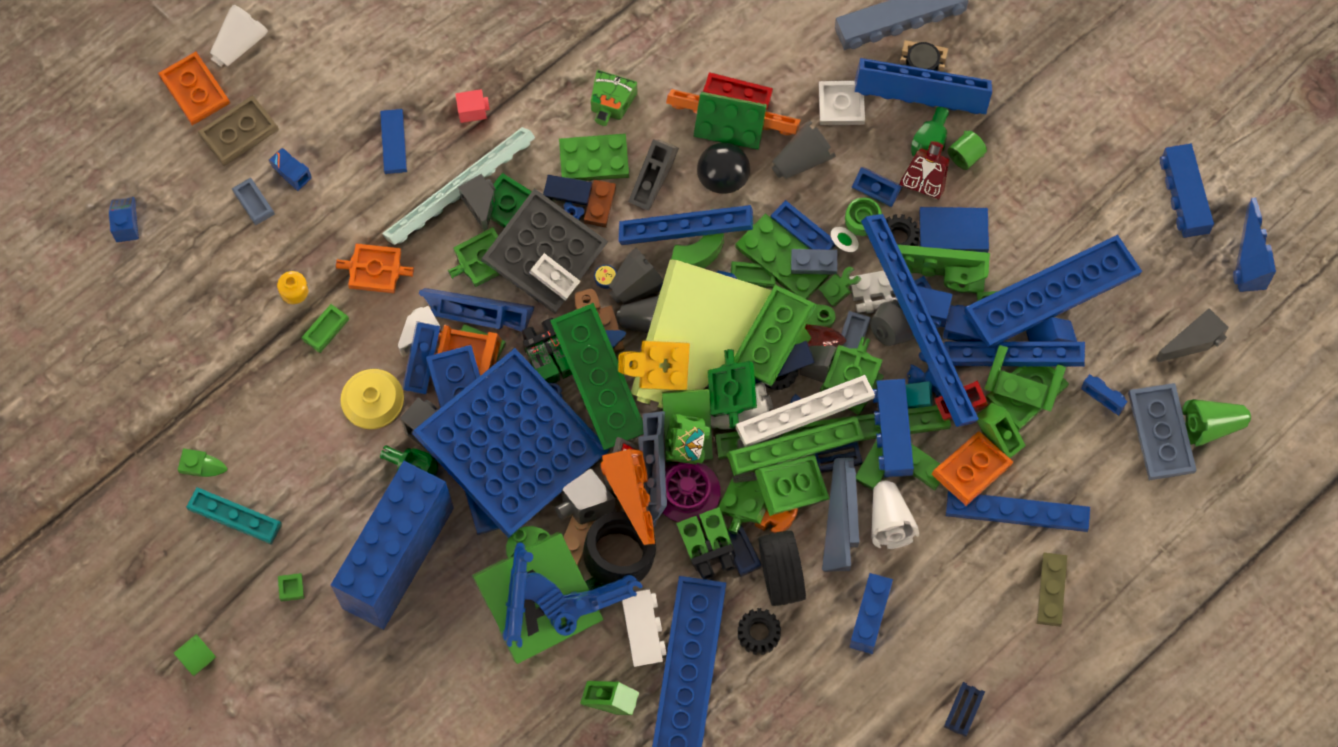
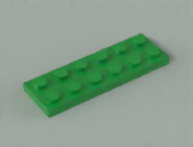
(597, 375)

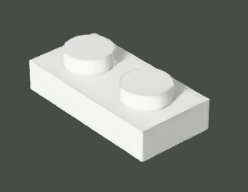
(554, 276)

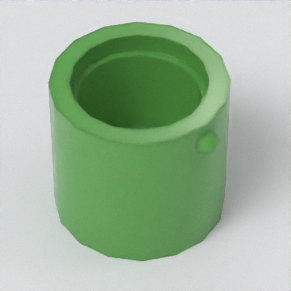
(967, 150)
(194, 655)

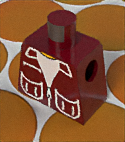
(927, 171)

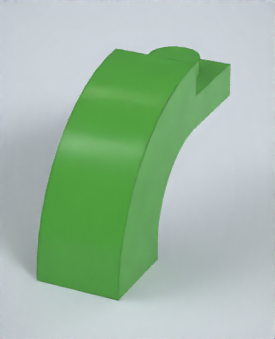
(700, 253)

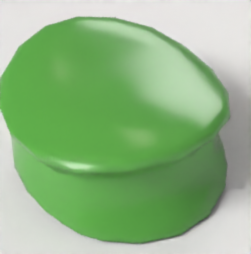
(857, 211)

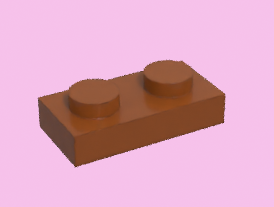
(599, 203)

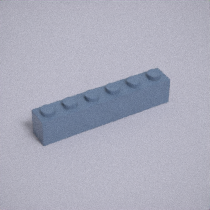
(892, 19)

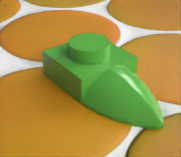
(200, 464)

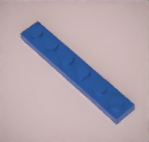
(686, 225)
(1018, 354)
(1021, 512)

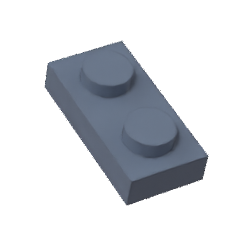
(813, 261)

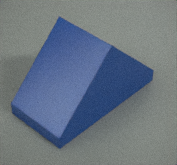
(1052, 331)

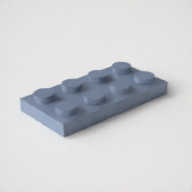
(1162, 431)

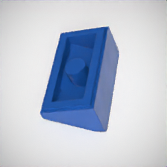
(877, 186)

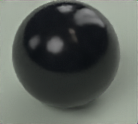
(723, 168)

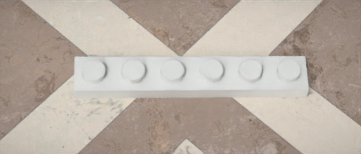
(805, 411)

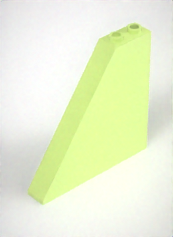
(708, 313)

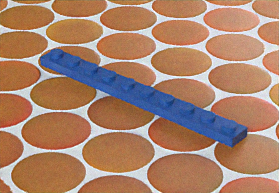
(919, 320)

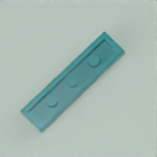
(234, 515)

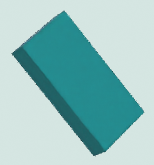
(919, 395)

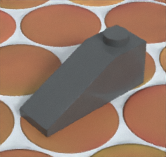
(653, 173)
(1196, 338)

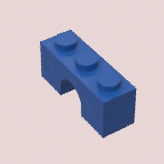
(871, 613)

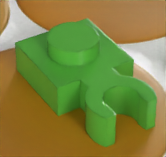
(837, 287)

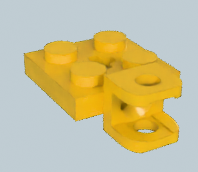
(646, 365)

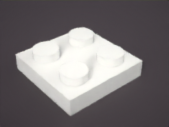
(840, 103)

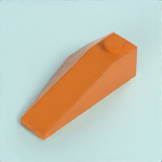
(626, 476)

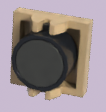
(923, 56)

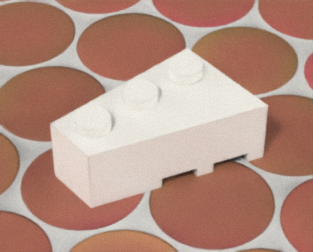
(643, 628)

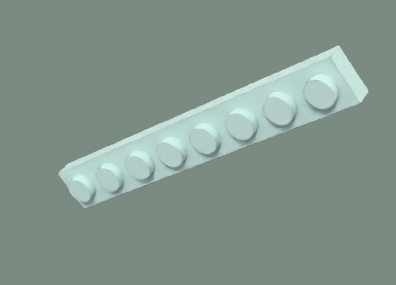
(450, 193)

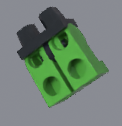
(710, 550)

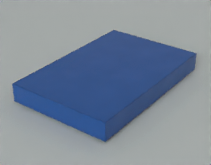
(954, 228)

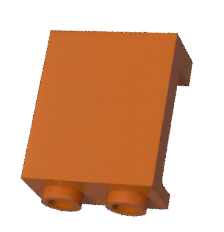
(484, 346)

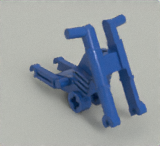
(552, 601)

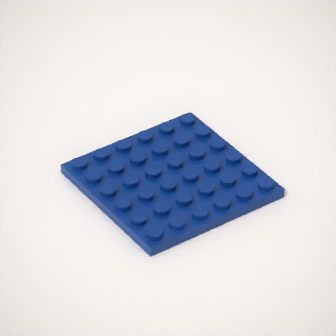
(510, 442)

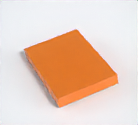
(194, 88)
(972, 468)

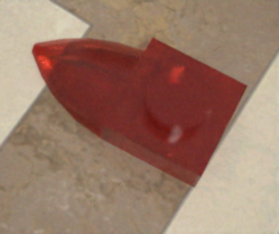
(824, 336)

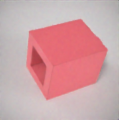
(472, 105)

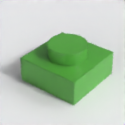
(291, 587)

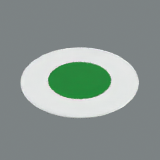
(844, 239)

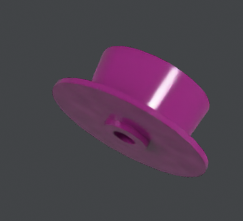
(690, 490)

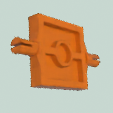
(374, 268)

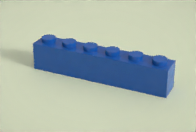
(923, 86)

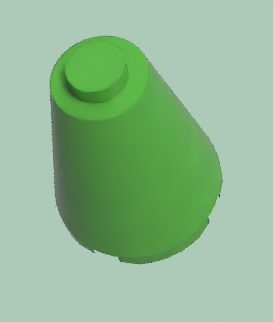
(1213, 420)

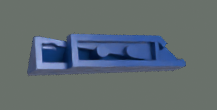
(478, 309)

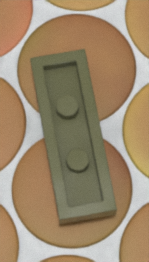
(1052, 589)

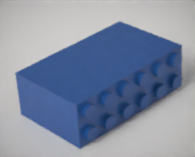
(393, 545)

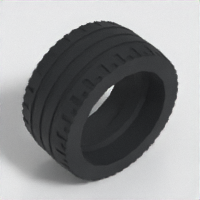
(599, 568)
(782, 568)

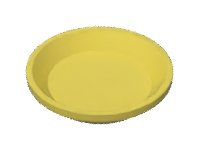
(372, 399)

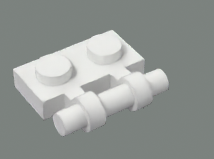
(871, 286)

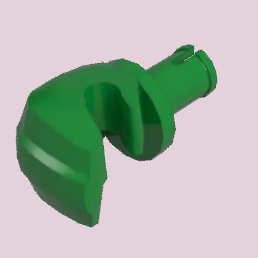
(931, 131)
(413, 456)

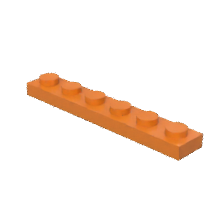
(783, 124)

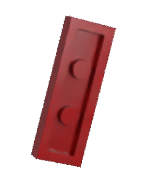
(737, 89)

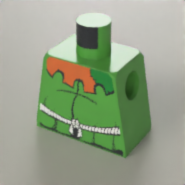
(611, 96)

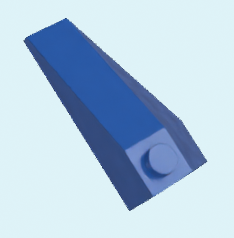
(1255, 258)

